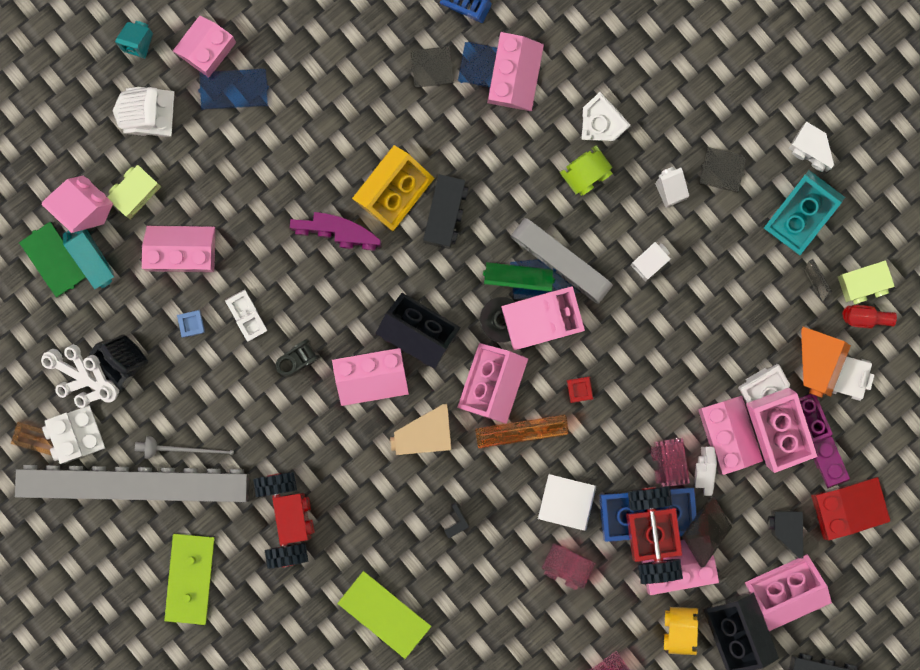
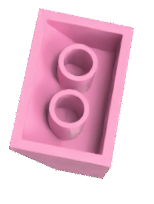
(515, 72)
(178, 249)
(370, 377)
(492, 383)
(731, 435)
(692, 573)
(789, 592)

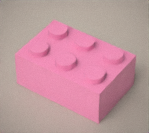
(781, 430)

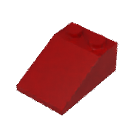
(850, 508)

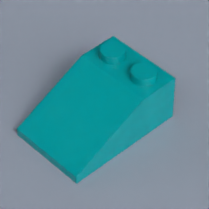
(804, 212)

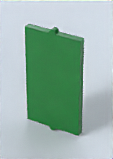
(52, 259)
(518, 276)

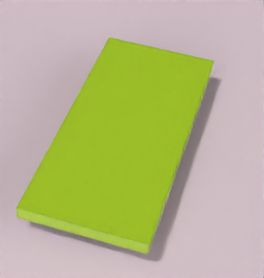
(189, 579)
(384, 614)

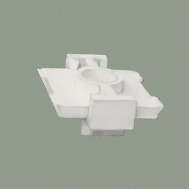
(854, 378)

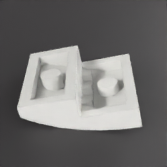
(567, 502)

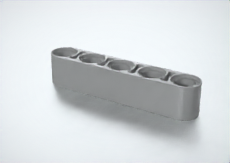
(563, 260)

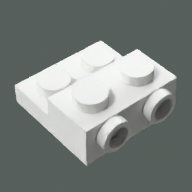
(73, 435)

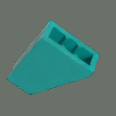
(88, 258)

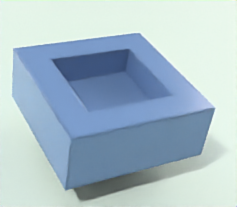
(191, 323)

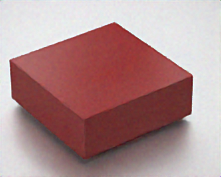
(579, 389)

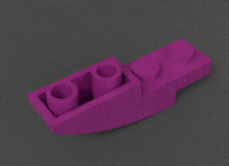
(346, 232)
(828, 457)

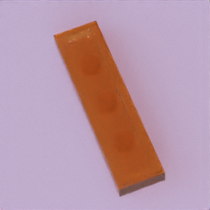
(522, 431)

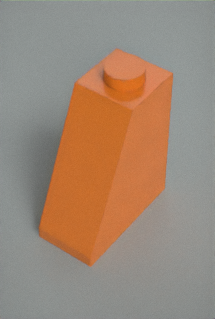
(822, 361)

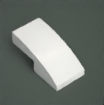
(246, 315)

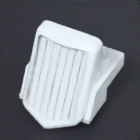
(145, 111)

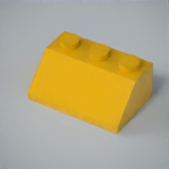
(393, 188)

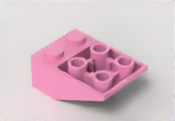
(543, 318)

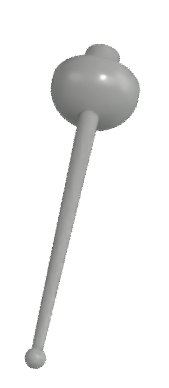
(150, 448)

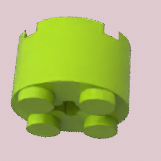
(586, 171)

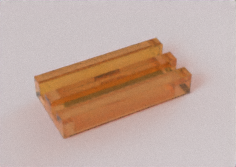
(19, 425)

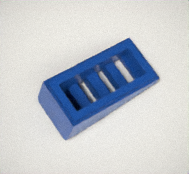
(479, 16)

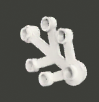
(103, 388)

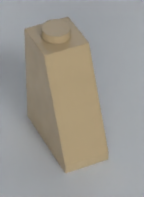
(424, 434)

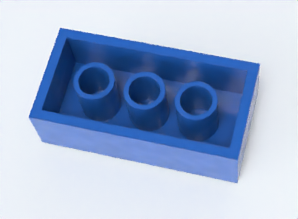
(616, 506)

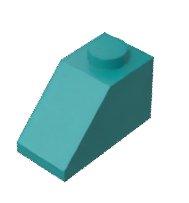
(135, 39)

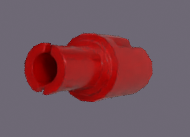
(867, 316)

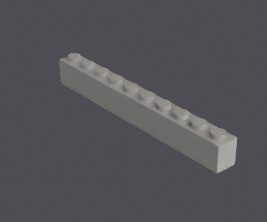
(132, 485)

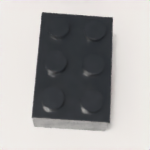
(417, 330)
(741, 633)

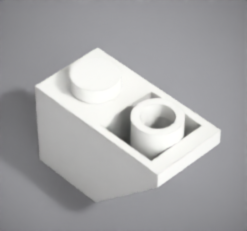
(813, 146)
(672, 186)
(651, 260)

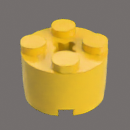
(682, 631)

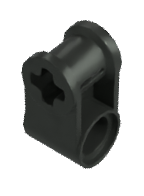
(298, 358)

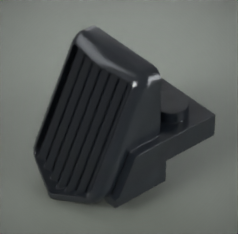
(119, 360)

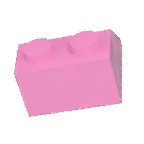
(205, 45)
(78, 204)

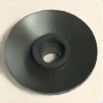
(488, 319)

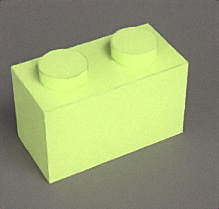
(133, 191)
(866, 281)

